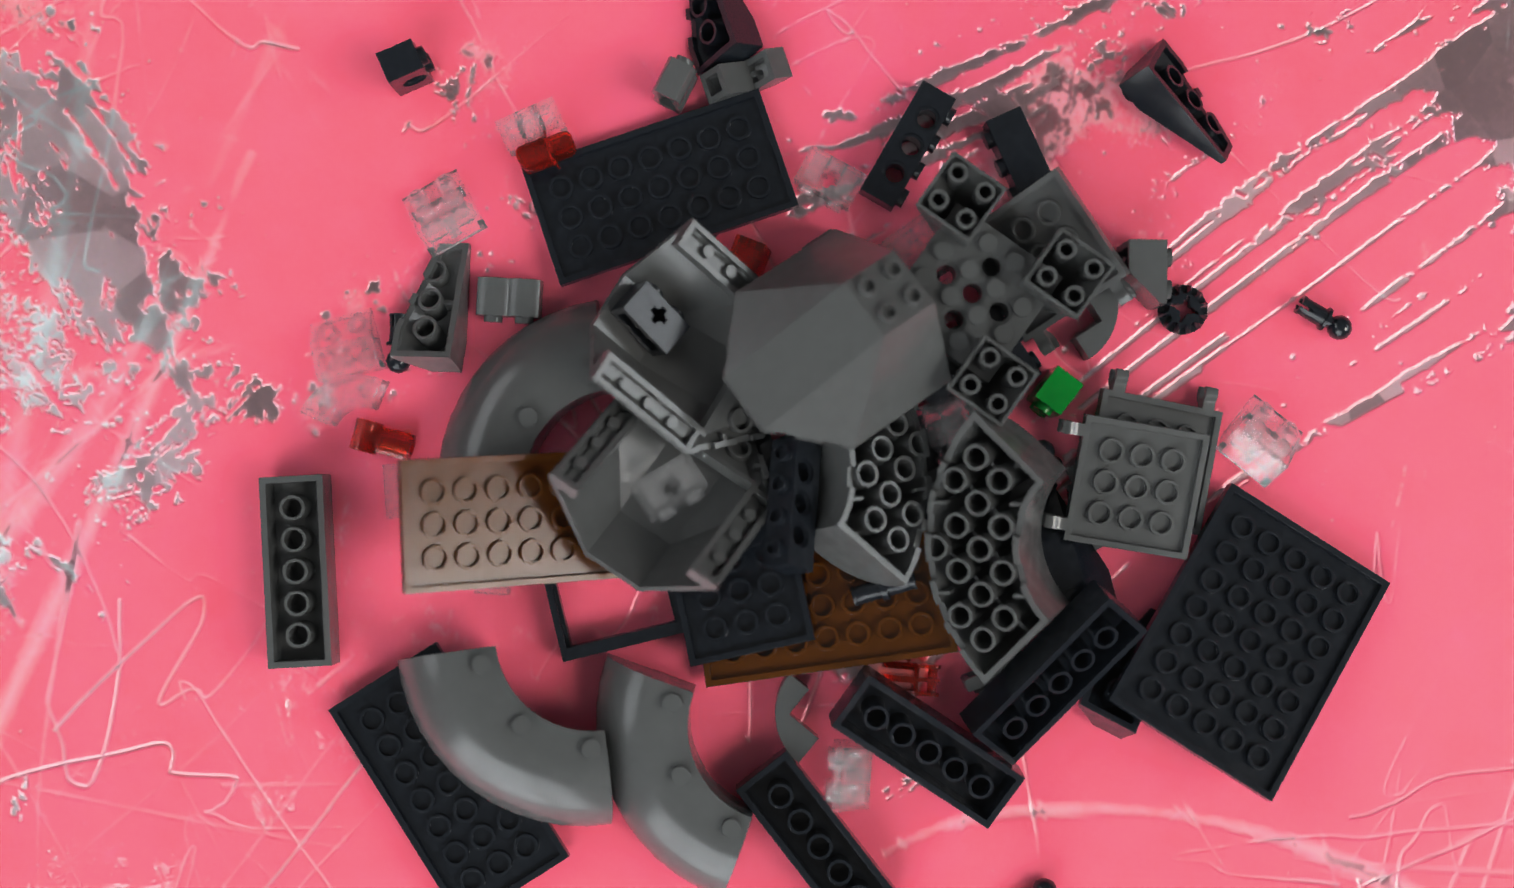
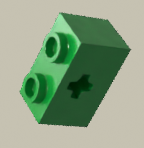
(1053, 393)

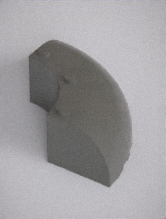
(525, 387)
(875, 503)
(989, 544)
(502, 744)
(660, 777)

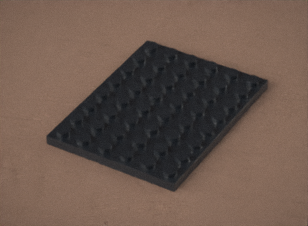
(1248, 642)

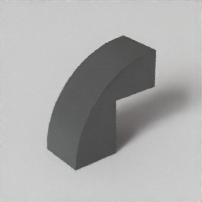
(736, 78)
(1104, 312)
(793, 732)

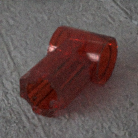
(375, 438)

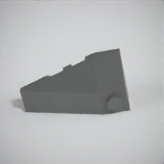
(437, 319)

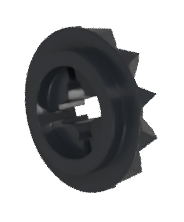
(1170, 316)

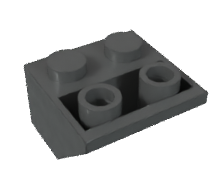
(1148, 267)

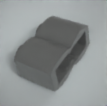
(675, 83)
(510, 299)

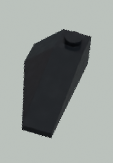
(721, 33)
(1163, 93)
(1070, 562)
(1102, 712)

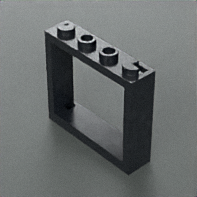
(608, 643)

